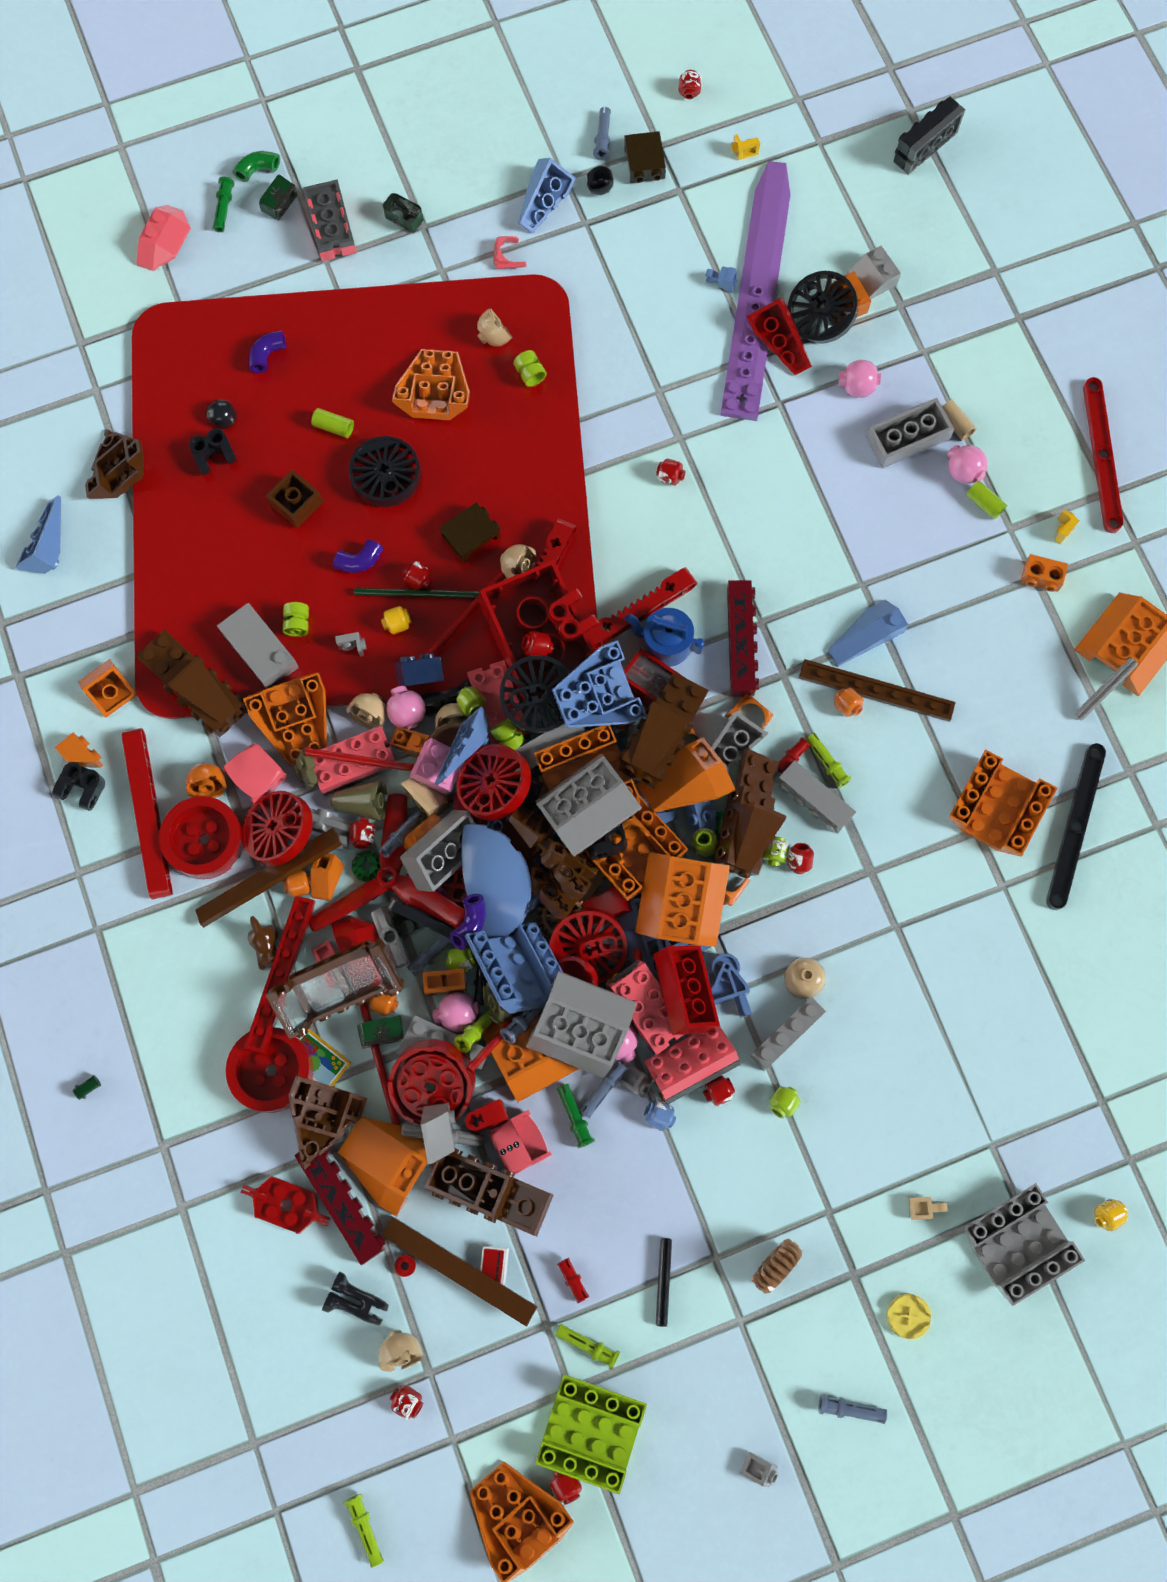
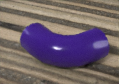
(262, 348)
(358, 562)
(473, 920)

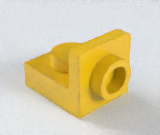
(745, 148)
(1068, 524)

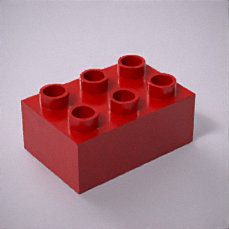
(522, 606)

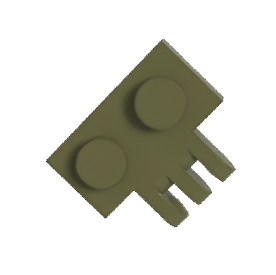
(304, 770)

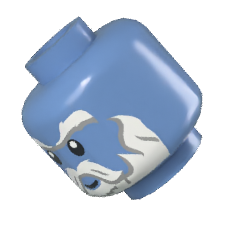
(659, 1115)

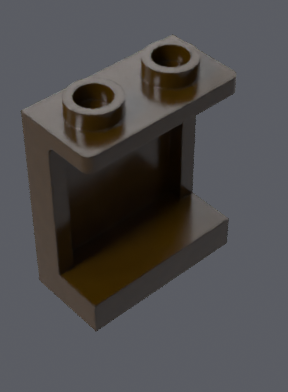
(645, 157)
(469, 531)

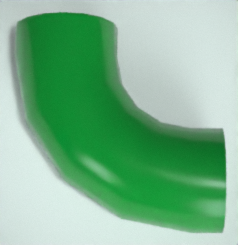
(256, 161)

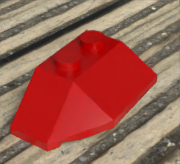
(352, 931)

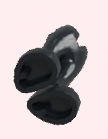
(435, 700)
(362, 1312)

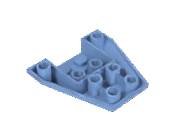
(598, 692)

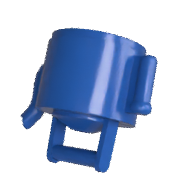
(667, 647)

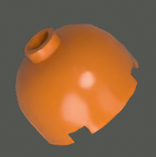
(206, 780)

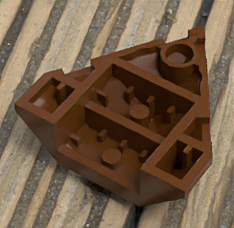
(115, 467)
(321, 1115)

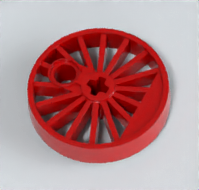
(494, 783)
(282, 824)
(595, 941)

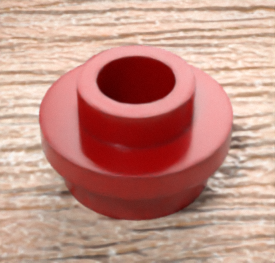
(412, 1265)

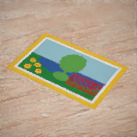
(327, 1062)

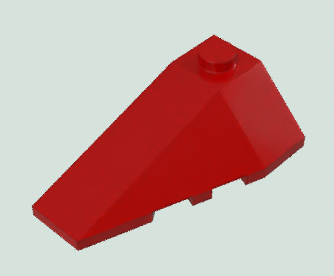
(778, 331)

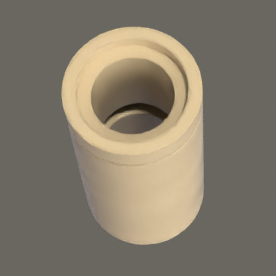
(962, 425)

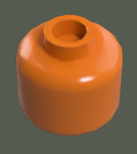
(848, 702)
(298, 883)
(383, 1004)

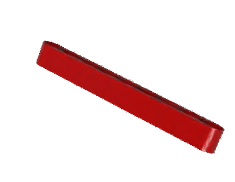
(146, 813)

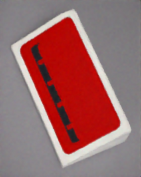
(494, 1262)

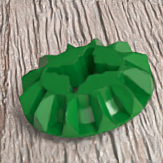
(361, 873)

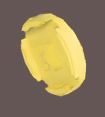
(909, 1316)

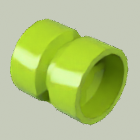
(530, 368)
(295, 619)
(508, 735)

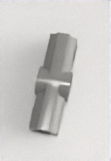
(325, 820)
(384, 926)

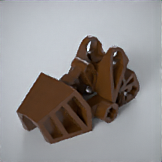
(567, 873)

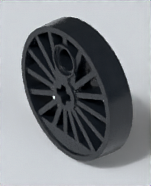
(829, 300)
(374, 471)
(529, 689)

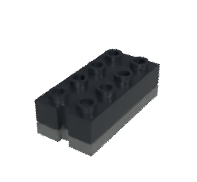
(928, 135)

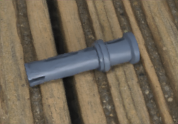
(602, 139)
(519, 1024)
(843, 1408)

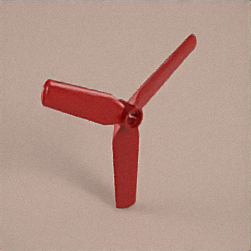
(428, 902)

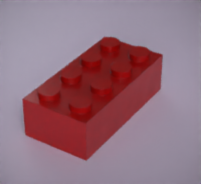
(686, 990)

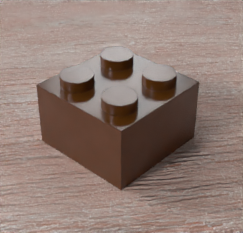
(294, 498)

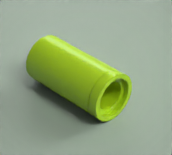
(332, 423)
(986, 499)

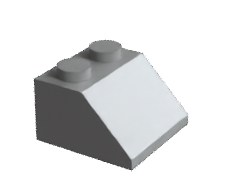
(876, 272)
(438, 1131)

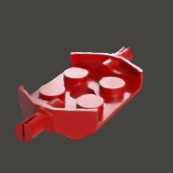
(268, 1201)

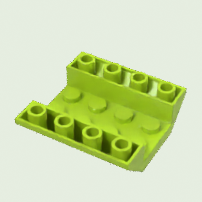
(591, 1433)

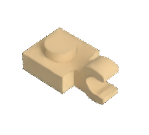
(923, 1208)

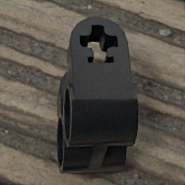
(210, 448)
(65, 783)
(606, 848)

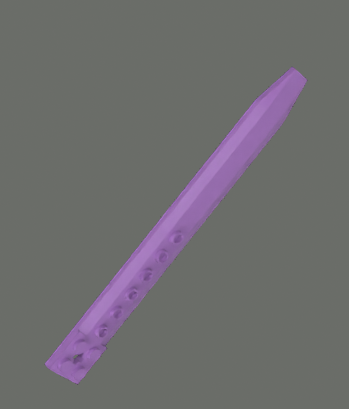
(757, 290)

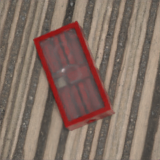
(647, 676)

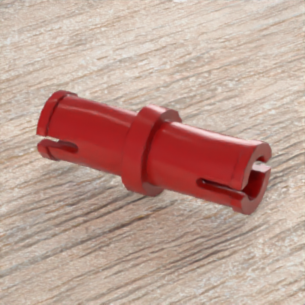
(792, 754)
(573, 1280)

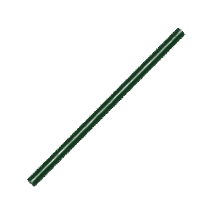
(415, 593)

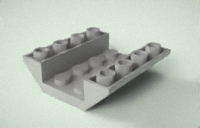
(588, 804)
(582, 1025)
(1022, 1245)

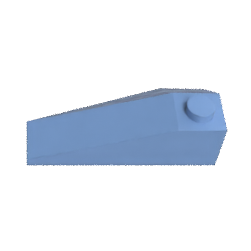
(546, 188)
(45, 547)
(870, 630)
(468, 739)

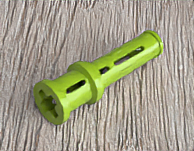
(832, 767)
(473, 1033)
(599, 1347)
(360, 1519)

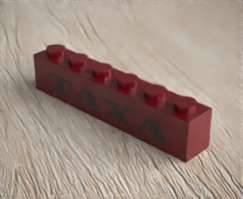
(741, 638)
(344, 1207)

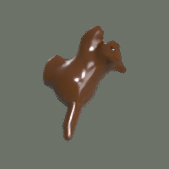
(263, 941)

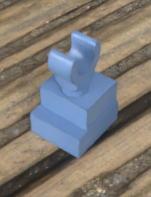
(726, 278)

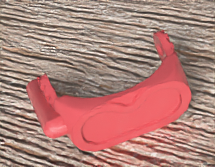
(499, 260)

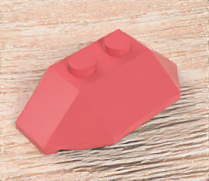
(162, 237)

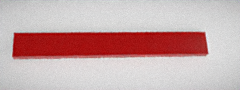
(281, 968)

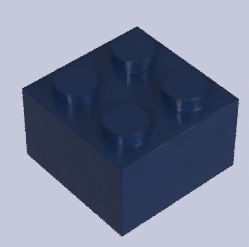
(419, 671)

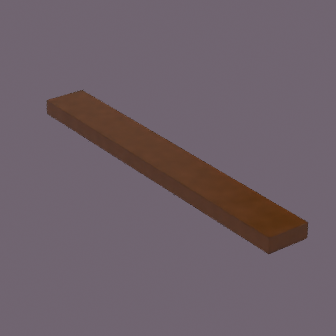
(877, 690)
(267, 878)
(460, 1271)

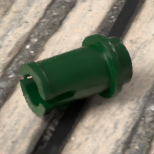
(86, 1087)

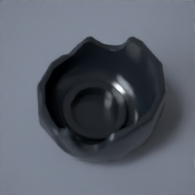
(600, 180)
(221, 414)

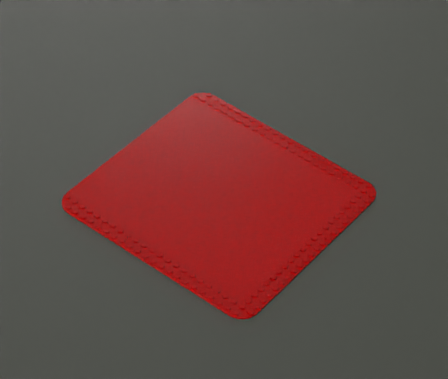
(219, 544)

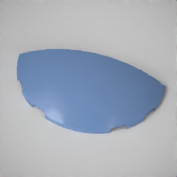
(499, 875)

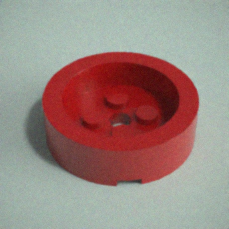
(184, 827)
(436, 1063)
(248, 1075)

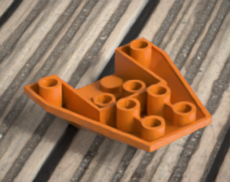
(433, 386)
(291, 715)
(692, 778)
(384, 1161)
(517, 1521)

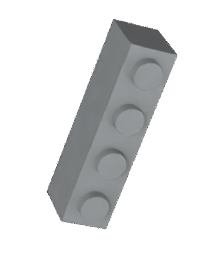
(816, 797)
(787, 1033)

